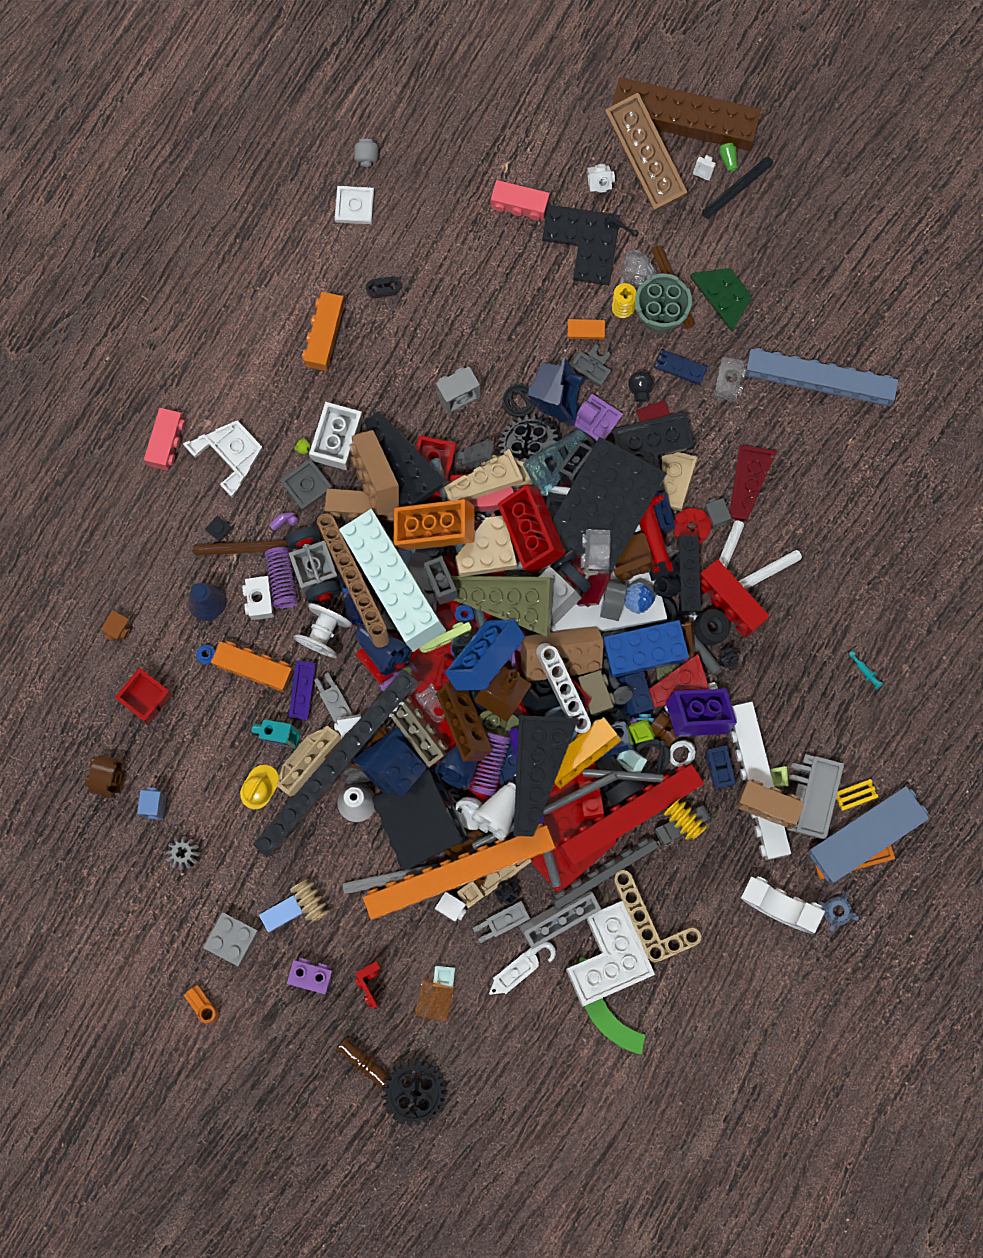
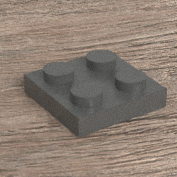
(306, 484)

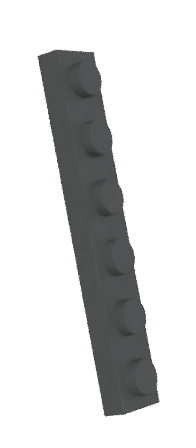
(598, 875)

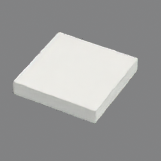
(354, 205)

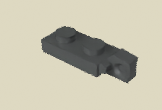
(475, 454)

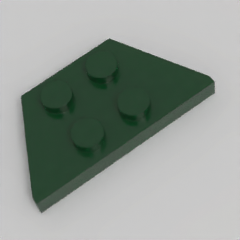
(723, 293)

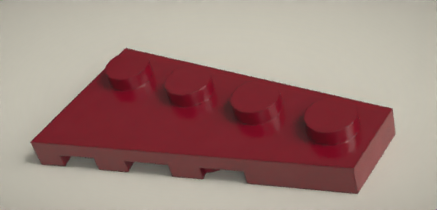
(748, 480)

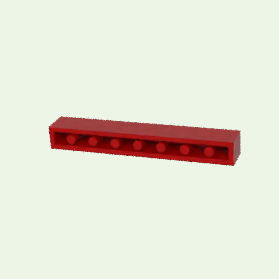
(631, 815)

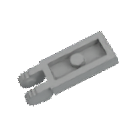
(333, 699)
(503, 921)

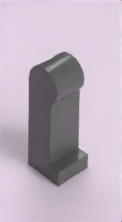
(668, 833)

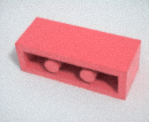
(519, 200)
(164, 439)

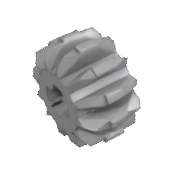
(176, 851)

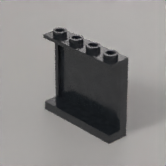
(420, 821)

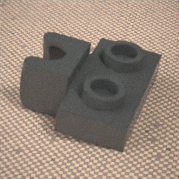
(592, 366)

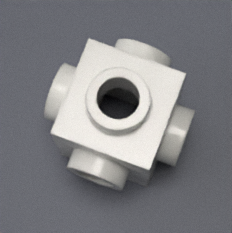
(600, 178)

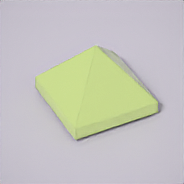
(779, 777)

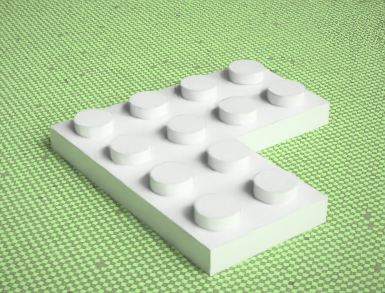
(620, 961)

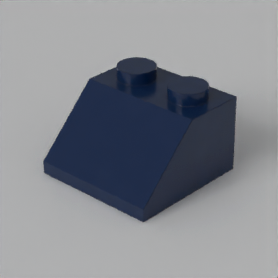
(641, 700)

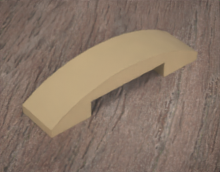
(474, 892)

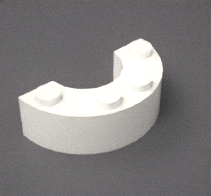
(781, 907)

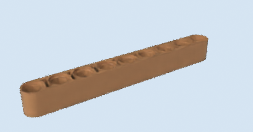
(353, 580)

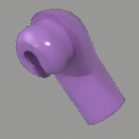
(283, 518)

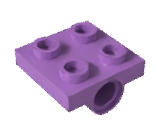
(597, 418)

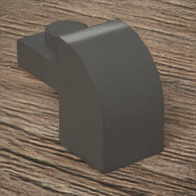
(613, 599)

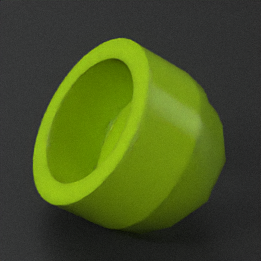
(302, 446)

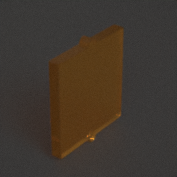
(434, 1001)

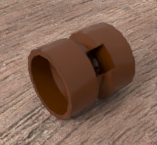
(660, 724)

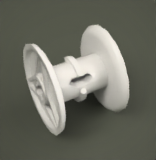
(322, 630)

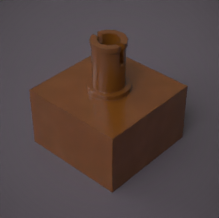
(503, 693)

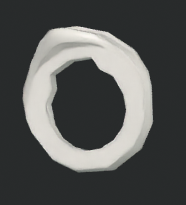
(691, 755)

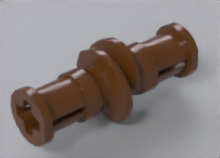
(362, 1062)

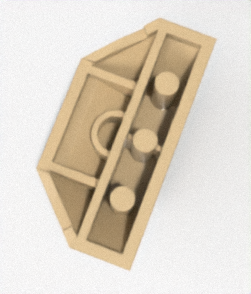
(306, 759)

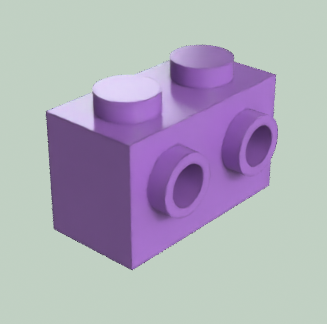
(309, 979)

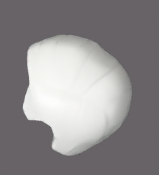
(468, 806)

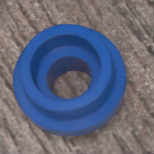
(466, 608)
(205, 660)

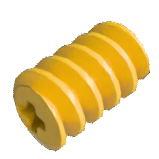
(624, 300)
(685, 820)

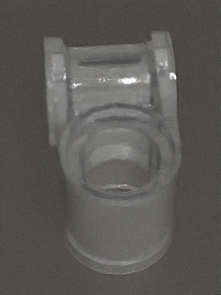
(429, 701)

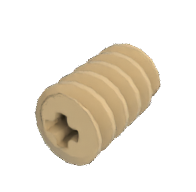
(309, 900)

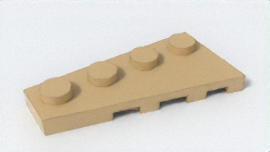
(493, 477)

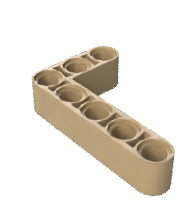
(647, 924)

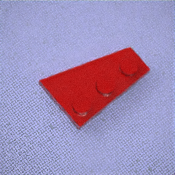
(686, 677)

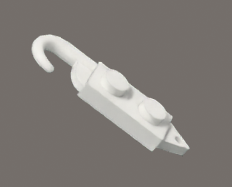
(519, 969)

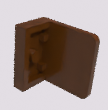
(635, 559)

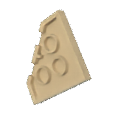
(489, 552)

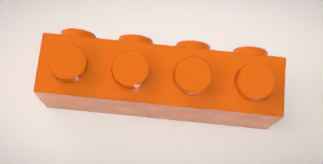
(324, 331)
(252, 667)

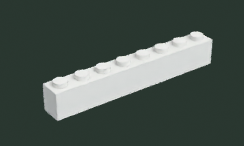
(755, 766)

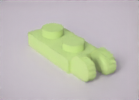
(446, 637)

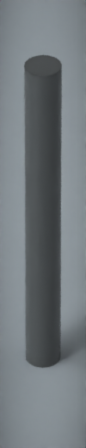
(624, 775)

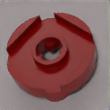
(696, 517)

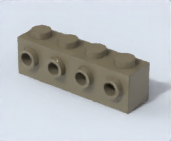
(420, 733)

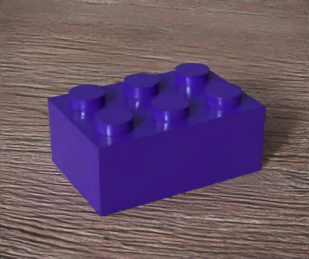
(701, 712)

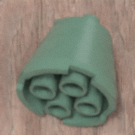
(665, 295)

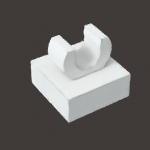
(704, 167)

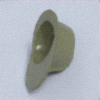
(496, 725)

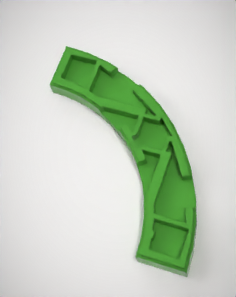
(612, 1028)

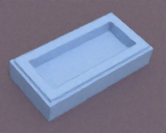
(280, 914)

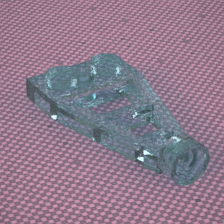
(539, 471)

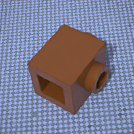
(116, 627)

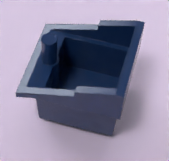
(556, 391)
(391, 764)

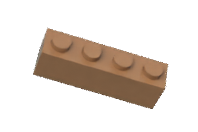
(351, 505)

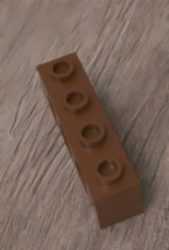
(464, 723)

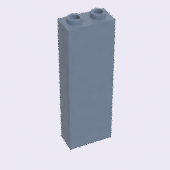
(868, 835)

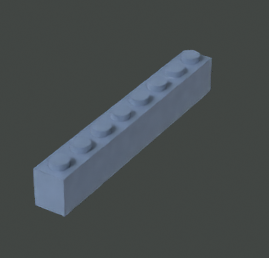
(821, 377)

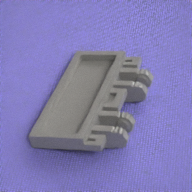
(817, 796)

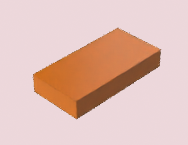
(586, 329)

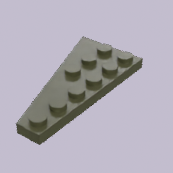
(517, 598)

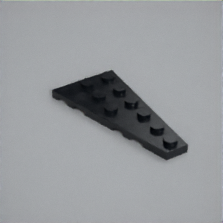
(410, 467)
(539, 758)

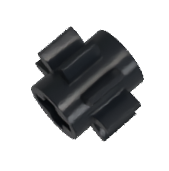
(507, 892)

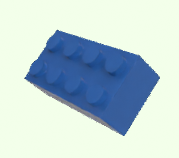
(645, 649)
(485, 655)

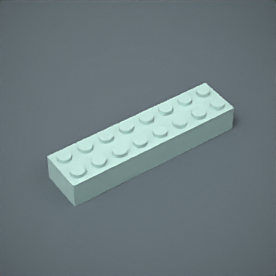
(392, 580)

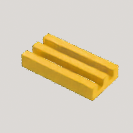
(871, 788)

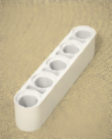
(559, 679)

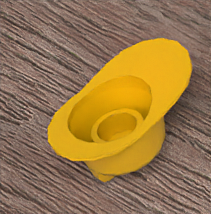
(259, 786)

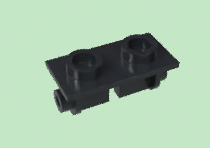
(616, 714)

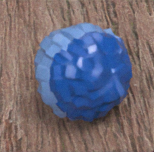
(638, 598)

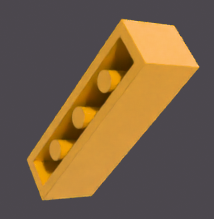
(586, 750)

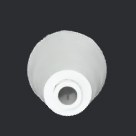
(361, 808)

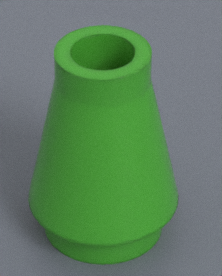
(729, 156)

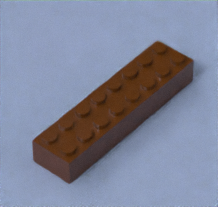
(694, 114)

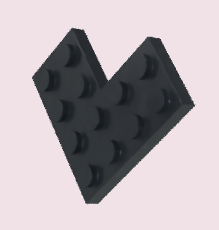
(591, 234)
(656, 438)

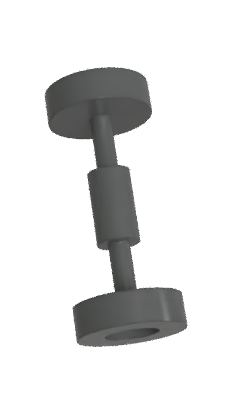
(622, 694)

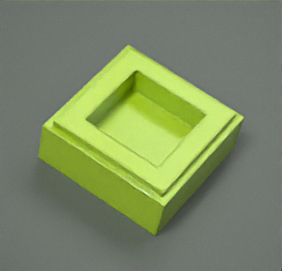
(641, 731)

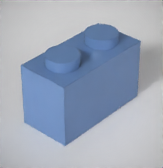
(152, 804)

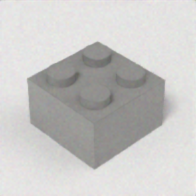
(458, 389)
(231, 939)

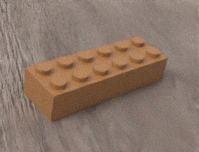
(646, 152)

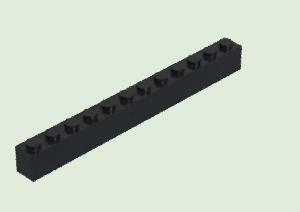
(338, 761)

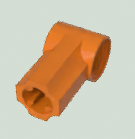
(200, 1004)

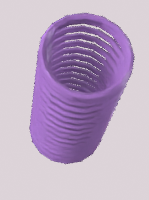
(281, 552)
(505, 740)

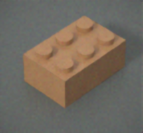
(770, 804)

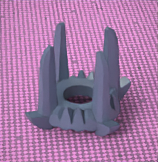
(834, 920)

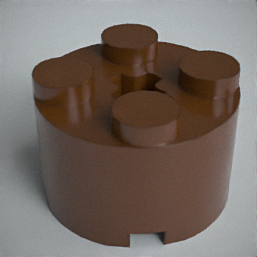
(106, 776)

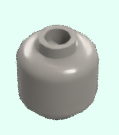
(366, 152)

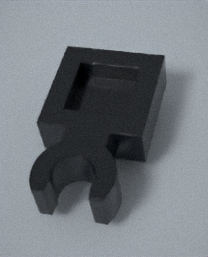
(728, 659)

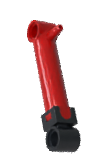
(662, 575)

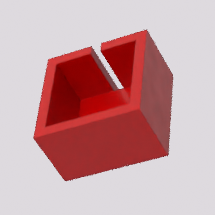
(143, 696)

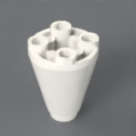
(497, 812)

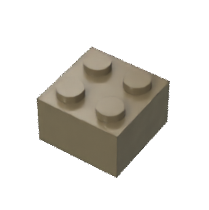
(596, 688)

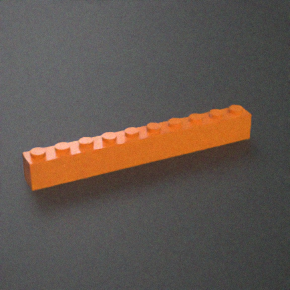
(458, 873)

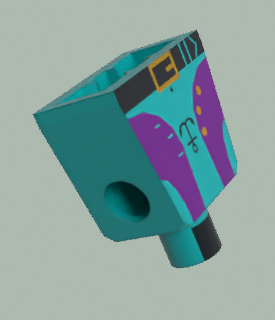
(277, 734)

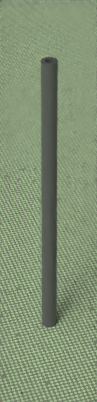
(556, 805)

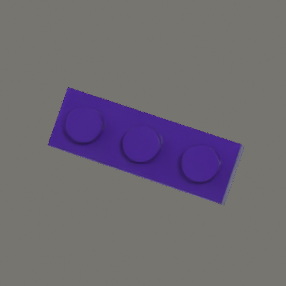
(302, 690)

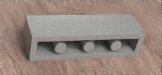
(556, 921)

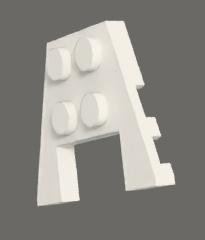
(235, 447)

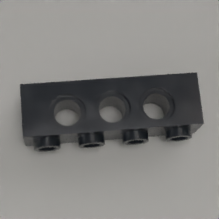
(688, 575)

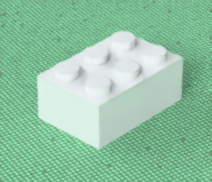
(334, 435)

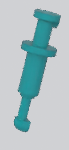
(866, 671)

